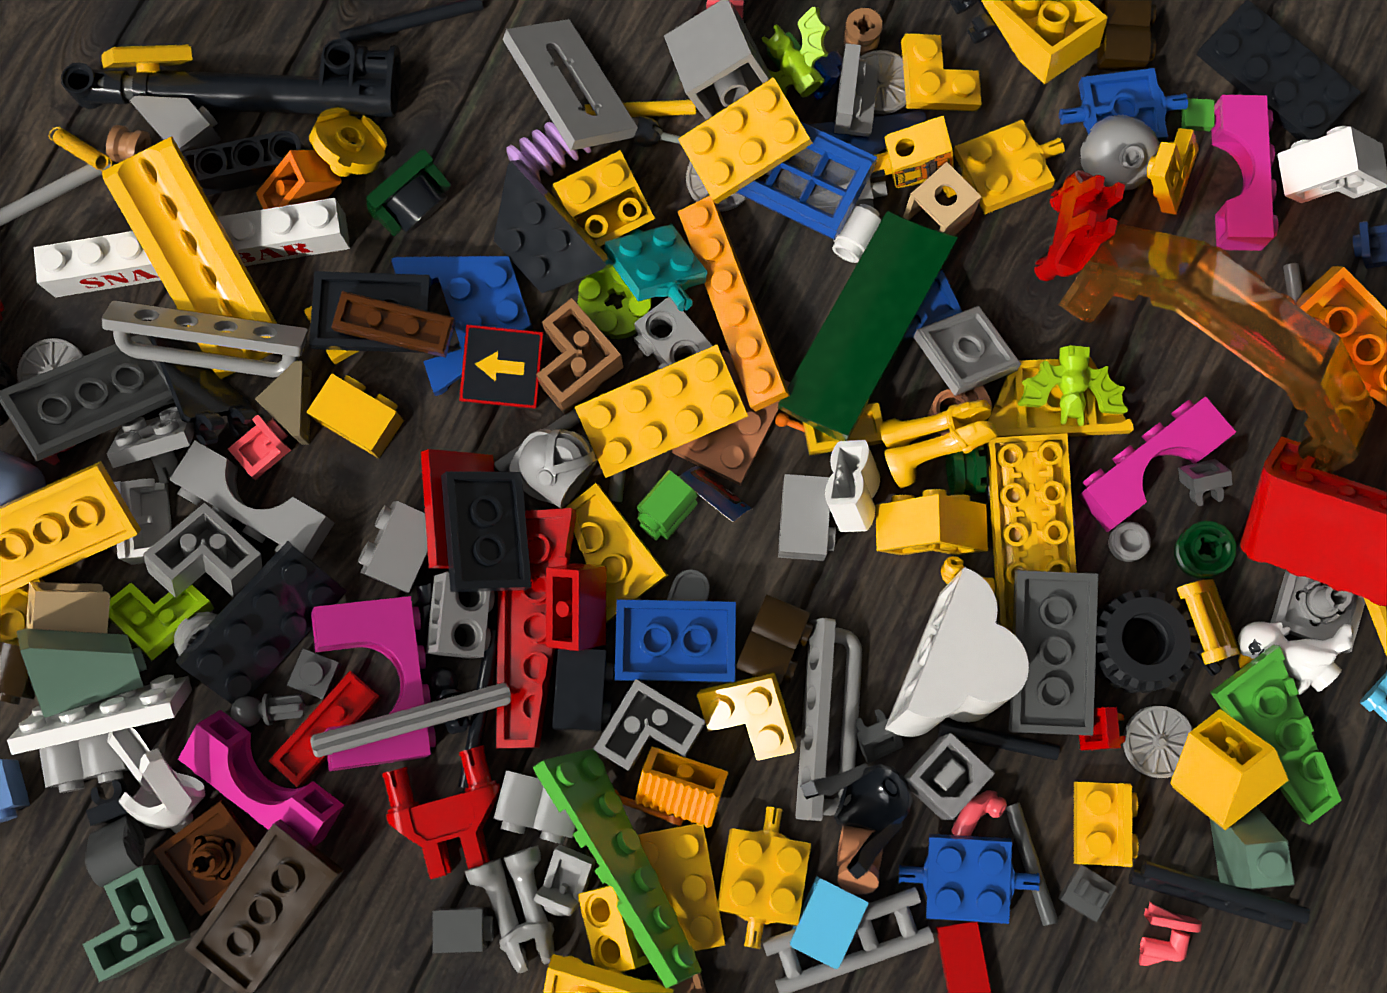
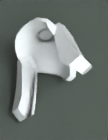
(164, 795)

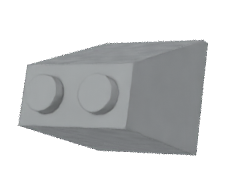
(716, 58)

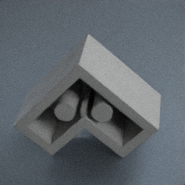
(199, 546)
(646, 716)

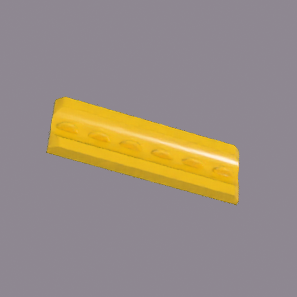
(186, 240)
(1029, 511)

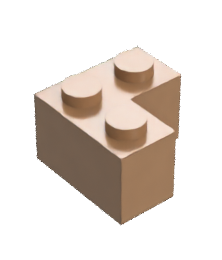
(585, 359)

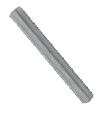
(410, 720)

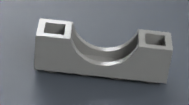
(214, 479)

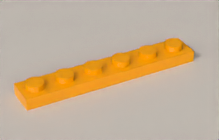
(734, 305)

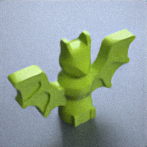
(796, 64)
(1073, 379)

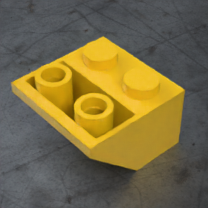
(604, 199)
(1227, 769)

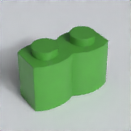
(666, 506)

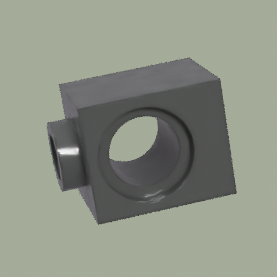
(462, 929)

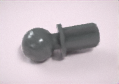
(249, 710)

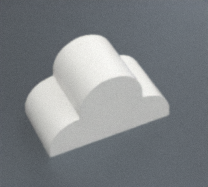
(962, 662)

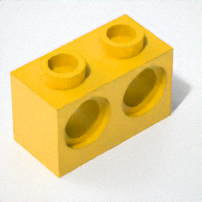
(608, 933)

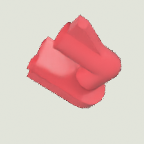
(1157, 950)

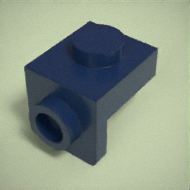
(1371, 245)

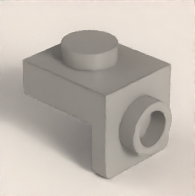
(565, 879)

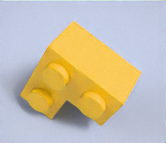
(931, 524)

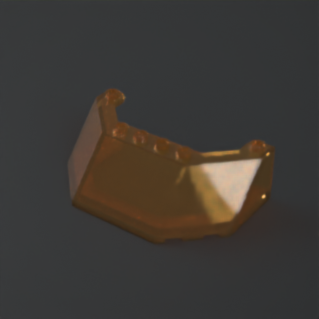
(1244, 318)

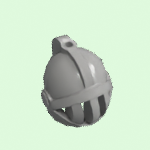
(554, 465)

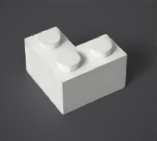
(1337, 162)

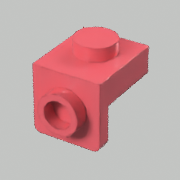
(260, 447)

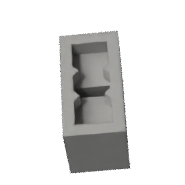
(683, 338)
(449, 613)

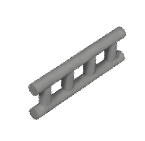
(872, 950)

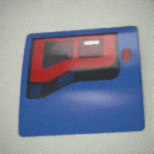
(714, 493)

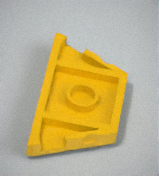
(1023, 421)

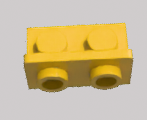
(1104, 824)

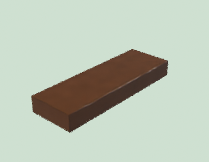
(393, 324)

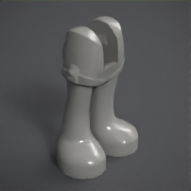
(492, 878)

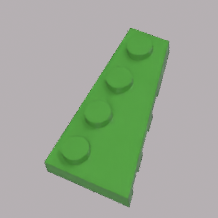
(1268, 705)

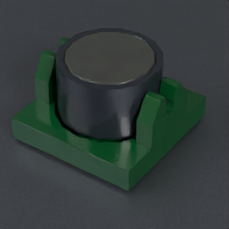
(409, 195)

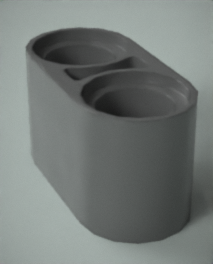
(114, 850)

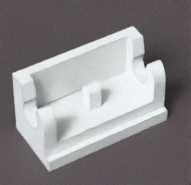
(151, 510)

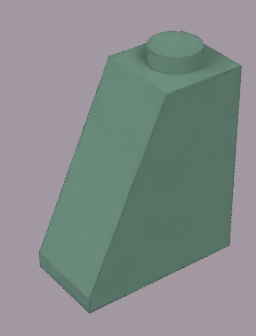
(78, 667)
(1252, 853)

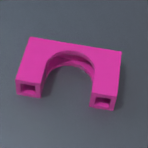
(389, 629)

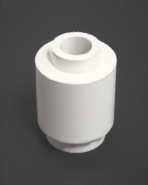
(856, 233)

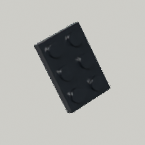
(401, 289)
(486, 531)

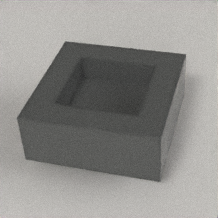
(314, 674)

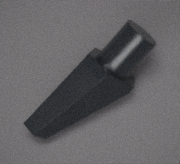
(424, 593)

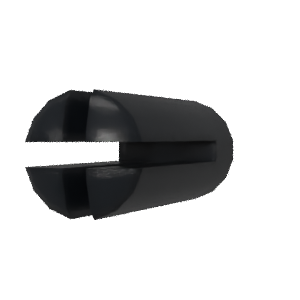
(1212, 668)

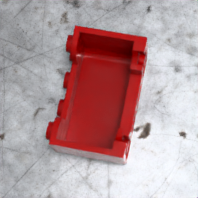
(1318, 525)

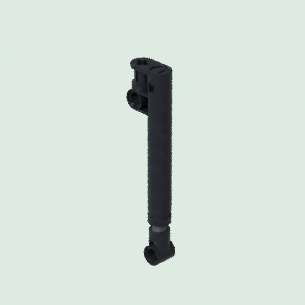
(362, 85)

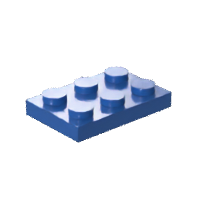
(675, 641)

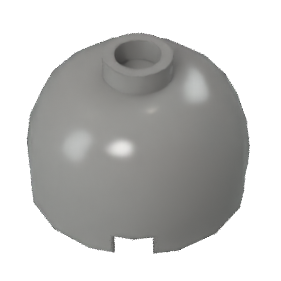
(1119, 150)

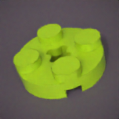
(612, 322)

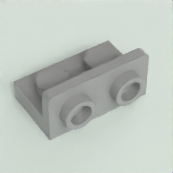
(856, 94)

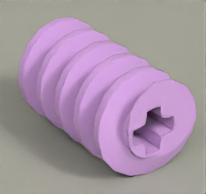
(543, 151)

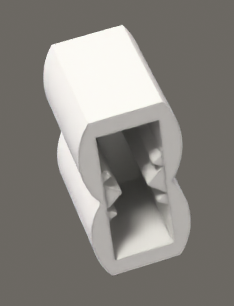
(852, 486)

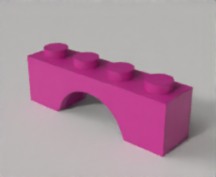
(1243, 132)
(1191, 436)
(223, 757)

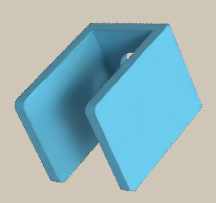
(827, 923)

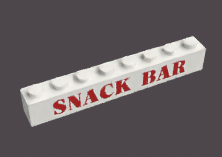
(256, 235)

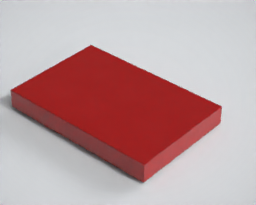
(435, 464)

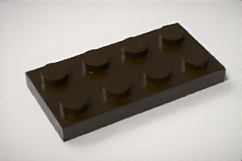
(264, 909)

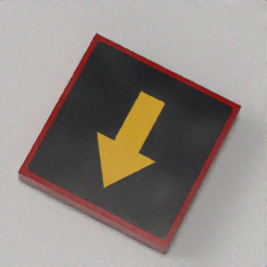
(501, 366)

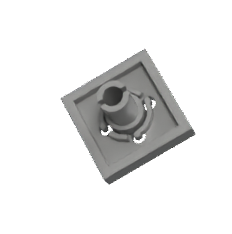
(152, 439)
(1316, 604)

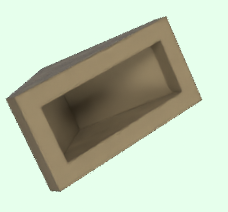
(289, 400)

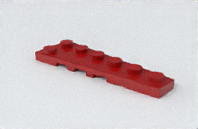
(521, 632)

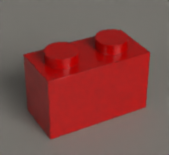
(576, 606)

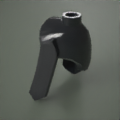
(877, 802)

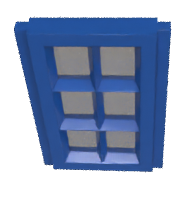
(816, 184)

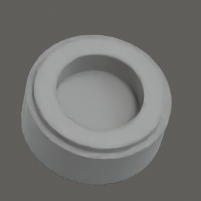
(1129, 541)

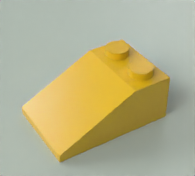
(1048, 33)

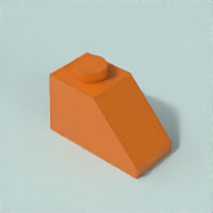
(298, 179)

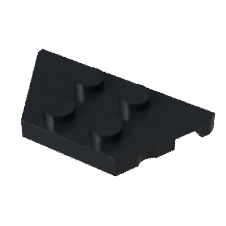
(542, 234)

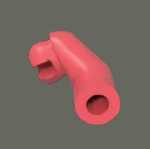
(978, 806)

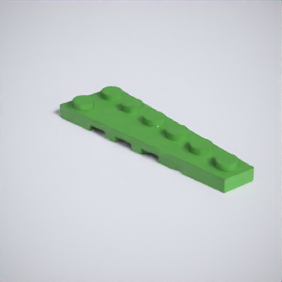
(584, 790)

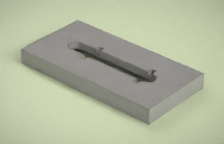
(576, 126)

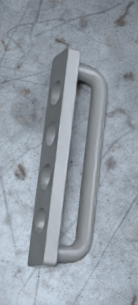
(206, 329)
(817, 711)

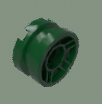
(966, 472)
(1205, 566)

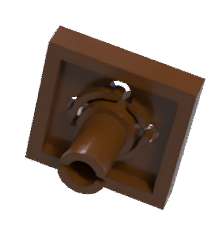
(198, 867)

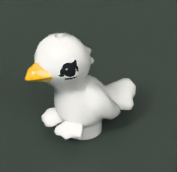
(1305, 659)

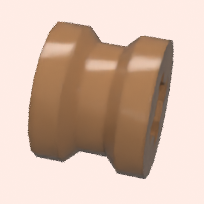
(866, 19)
(124, 143)

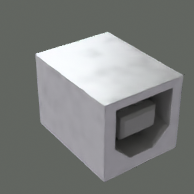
(947, 777)

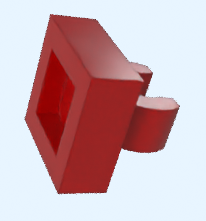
(1105, 730)

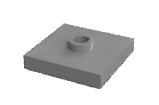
(966, 350)

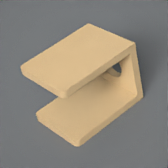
(951, 217)
(68, 607)

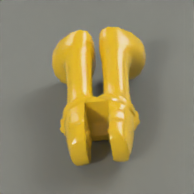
(966, 429)

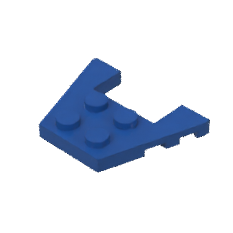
(476, 293)

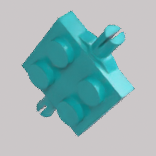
(656, 264)

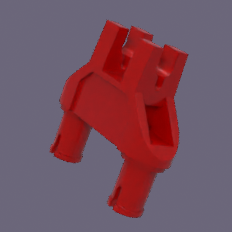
(1080, 223)
(446, 818)

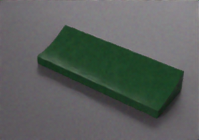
(867, 326)

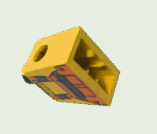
(915, 153)

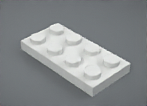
(130, 709)

